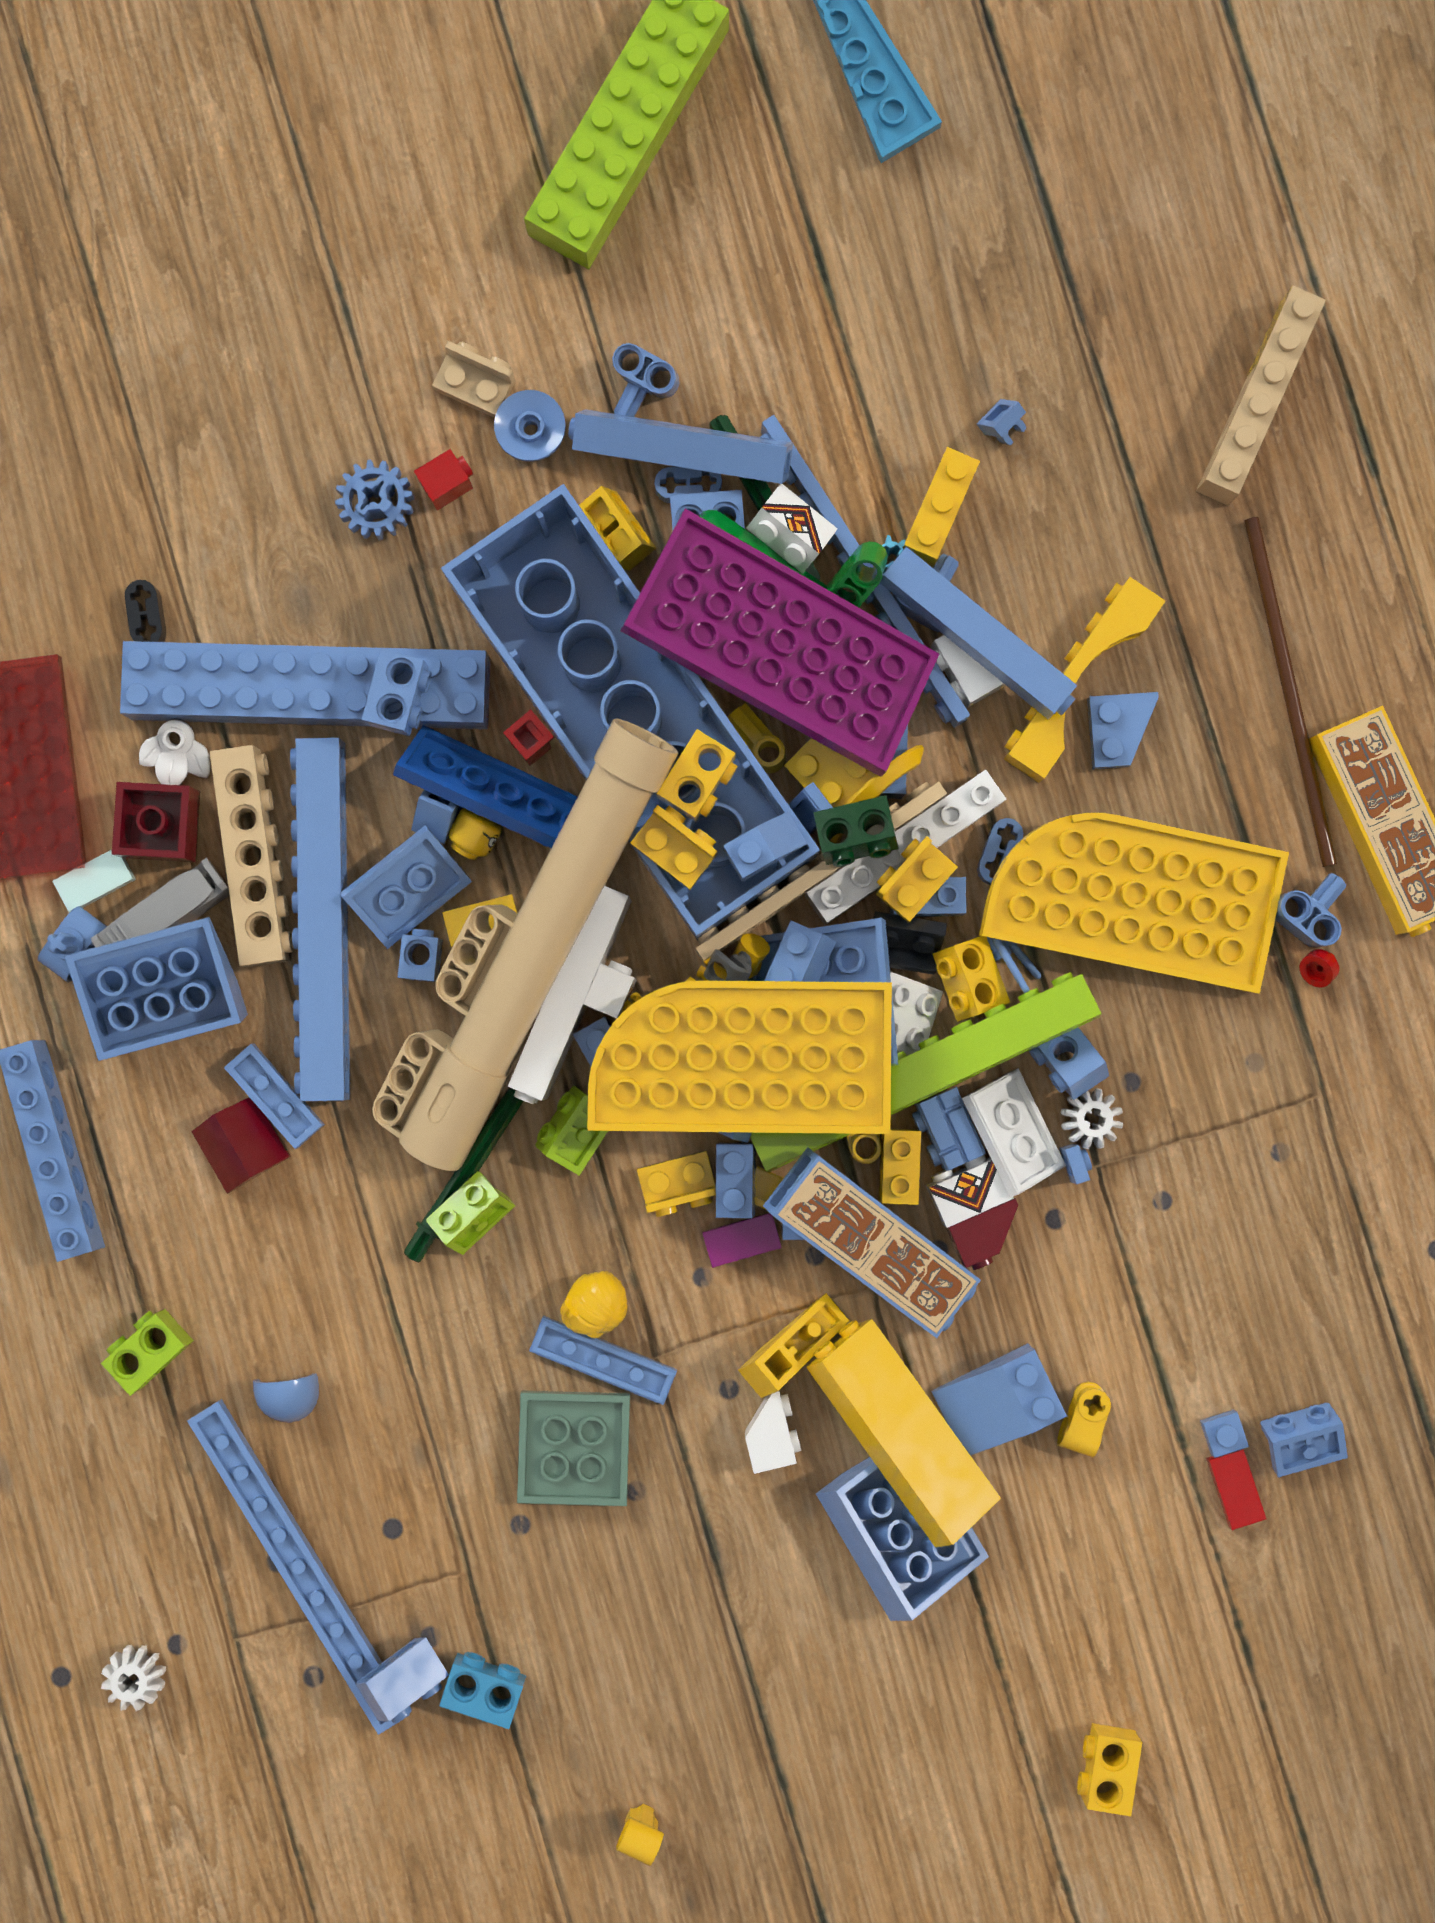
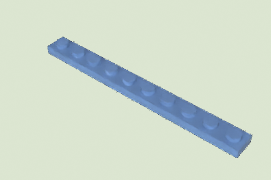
(948, 705)
(288, 1549)

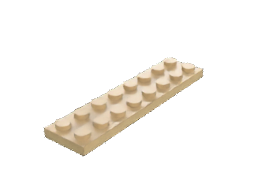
(806, 879)

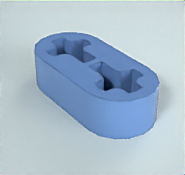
(687, 476)
(992, 845)

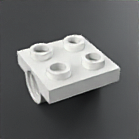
(914, 1011)

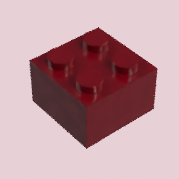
(155, 822)

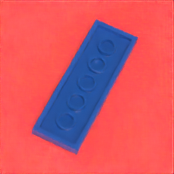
(485, 786)

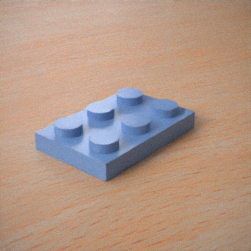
(406, 887)

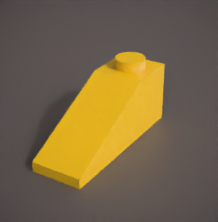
(793, 1346)

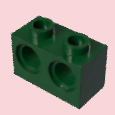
(854, 821)

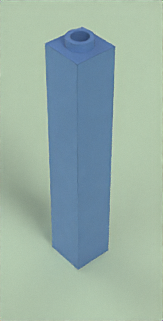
(681, 446)
(979, 634)

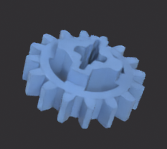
(382, 488)

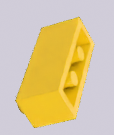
(941, 505)

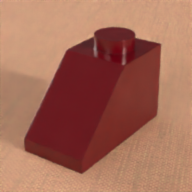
(982, 1235)

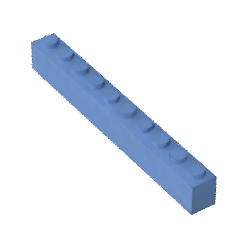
(322, 919)

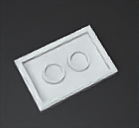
(1014, 1132)

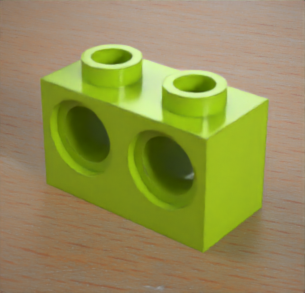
(151, 1357)

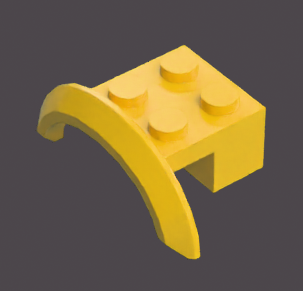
(844, 780)

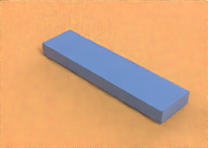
(603, 1360)

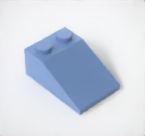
(1000, 1401)

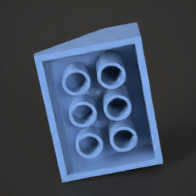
(156, 988)
(890, 1544)

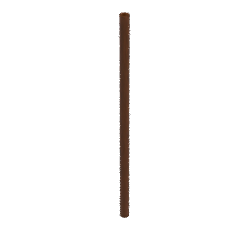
(1290, 692)

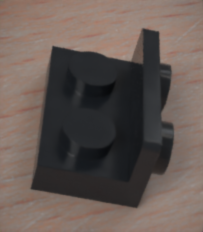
(913, 942)

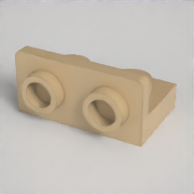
(474, 379)

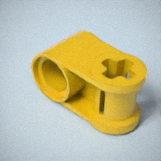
(1083, 1425)

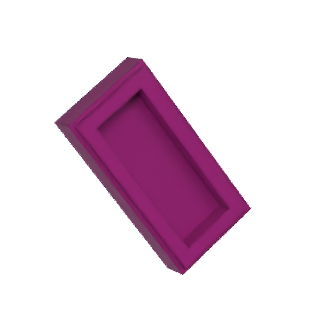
(741, 1239)

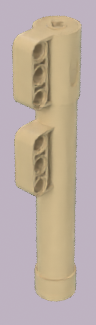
(517, 960)

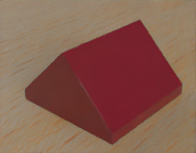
(240, 1144)

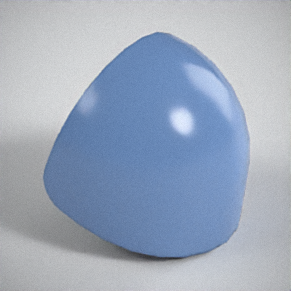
(288, 1399)

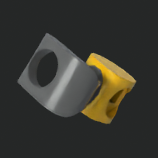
(743, 963)

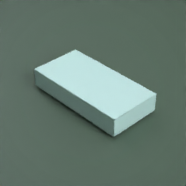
(94, 881)

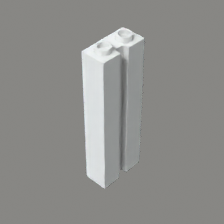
(564, 1003)

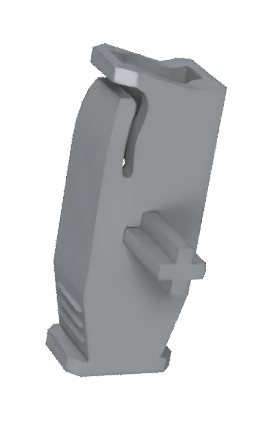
(171, 905)

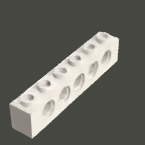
(938, 823)

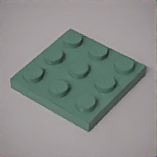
(573, 1448)

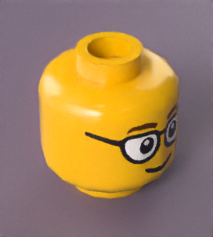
(473, 834)

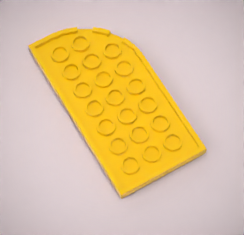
(1140, 898)
(747, 1060)

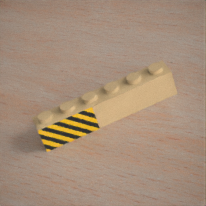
(1260, 395)

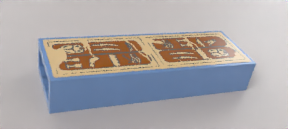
(871, 1243)

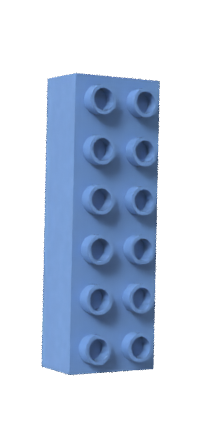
(555, 615)

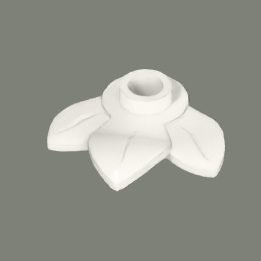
(175, 760)

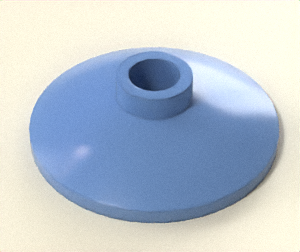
(526, 409)

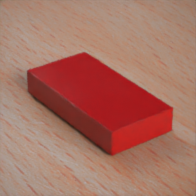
(1236, 1489)

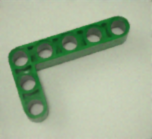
(851, 575)

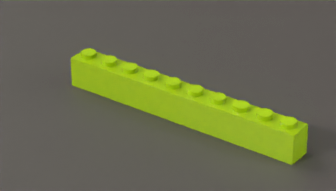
(960, 1056)

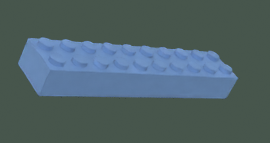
(292, 684)

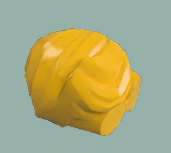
(594, 1304)

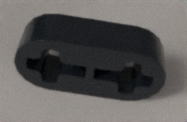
(153, 612)

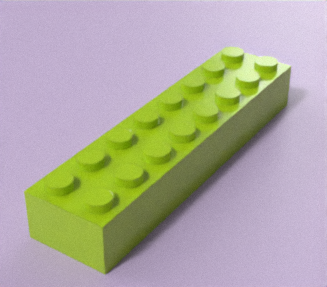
(626, 126)

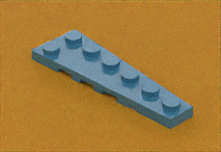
(878, 77)

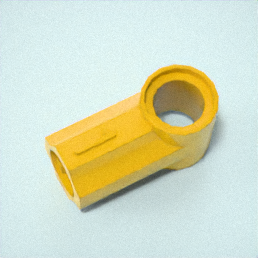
(757, 737)
(640, 1835)

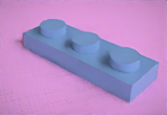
(274, 1096)

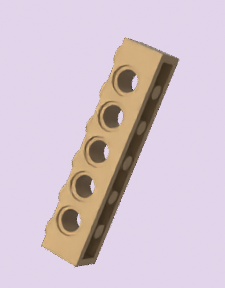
(228, 768)

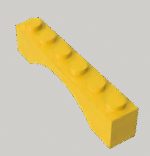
(1126, 618)

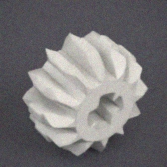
(1101, 1109)
(121, 1685)

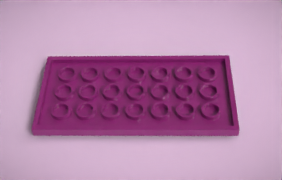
(781, 642)

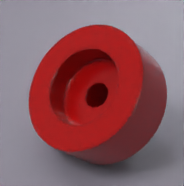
(1319, 968)

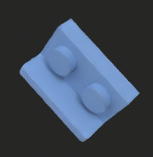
(1305, 1439)

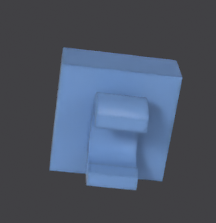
(1001, 419)

